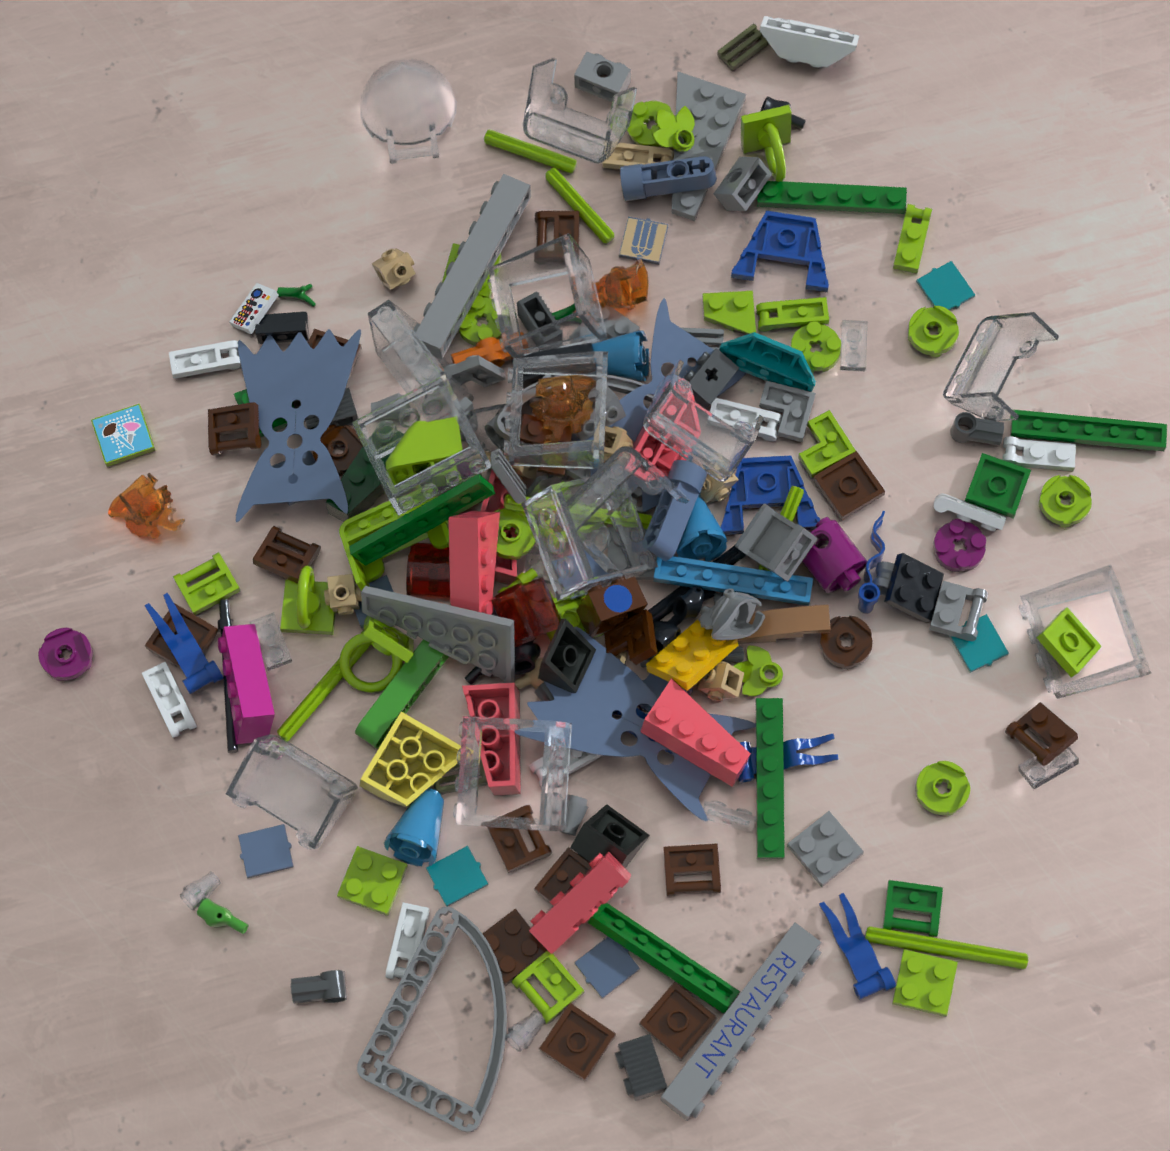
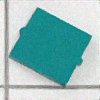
(946, 287)
(985, 649)
(457, 876)

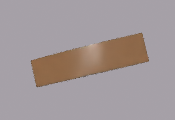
(790, 623)

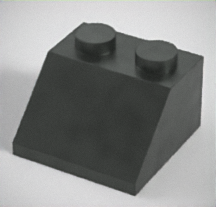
(611, 833)

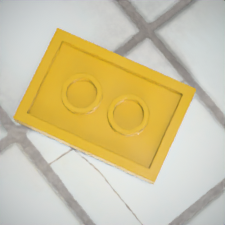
(690, 656)

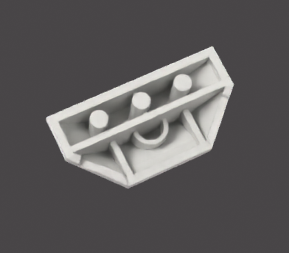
(807, 42)

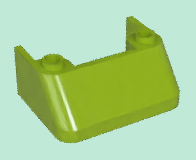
(423, 444)
(369, 522)

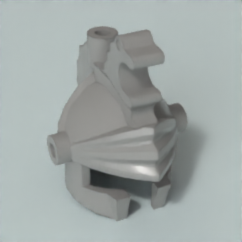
(731, 615)

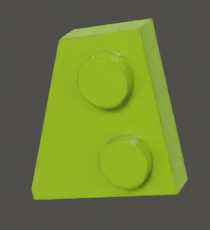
(730, 310)

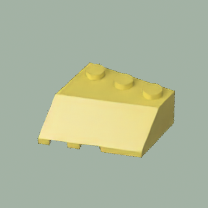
(409, 761)

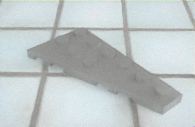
(715, 115)
(452, 630)

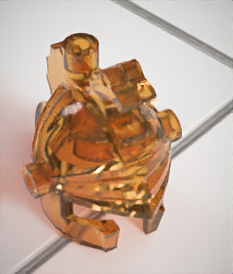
(624, 286)
(563, 404)
(145, 508)

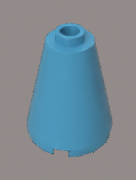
(626, 355)
(702, 535)
(418, 830)

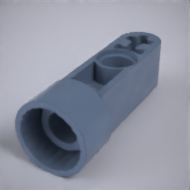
(639, 180)
(671, 515)

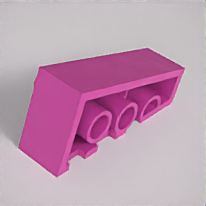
(246, 682)

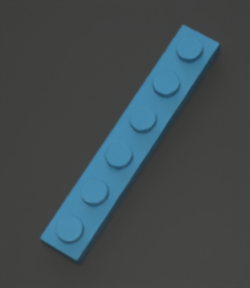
(722, 577)

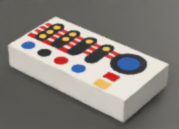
(253, 308)

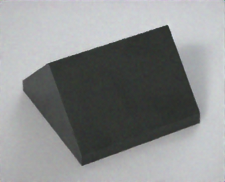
(566, 658)

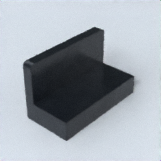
(282, 327)

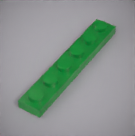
(833, 197)
(1089, 430)
(422, 519)
(769, 778)
(664, 957)

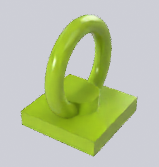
(769, 132)
(305, 606)
(384, 639)

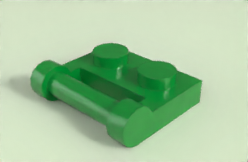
(914, 899)

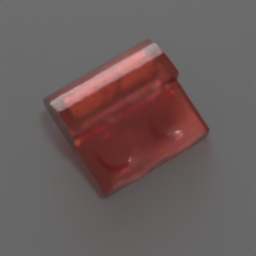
(428, 571)
(530, 608)

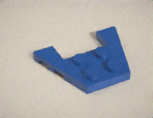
(788, 240)
(766, 482)

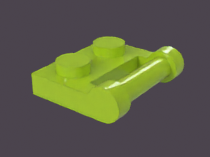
(209, 590)
(554, 979)

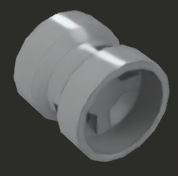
(883, 572)

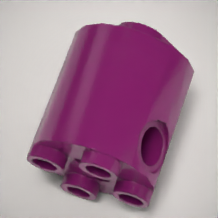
(837, 563)

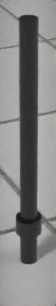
(232, 747)

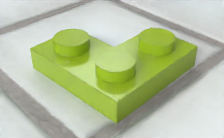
(831, 445)

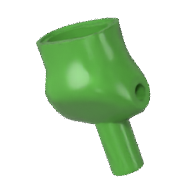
(219, 916)

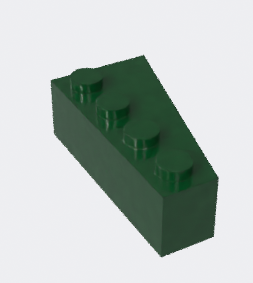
(360, 486)

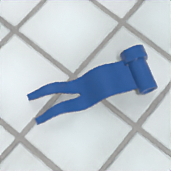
(869, 592)
(185, 649)
(791, 757)
(859, 953)

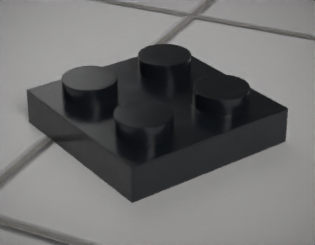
(914, 587)

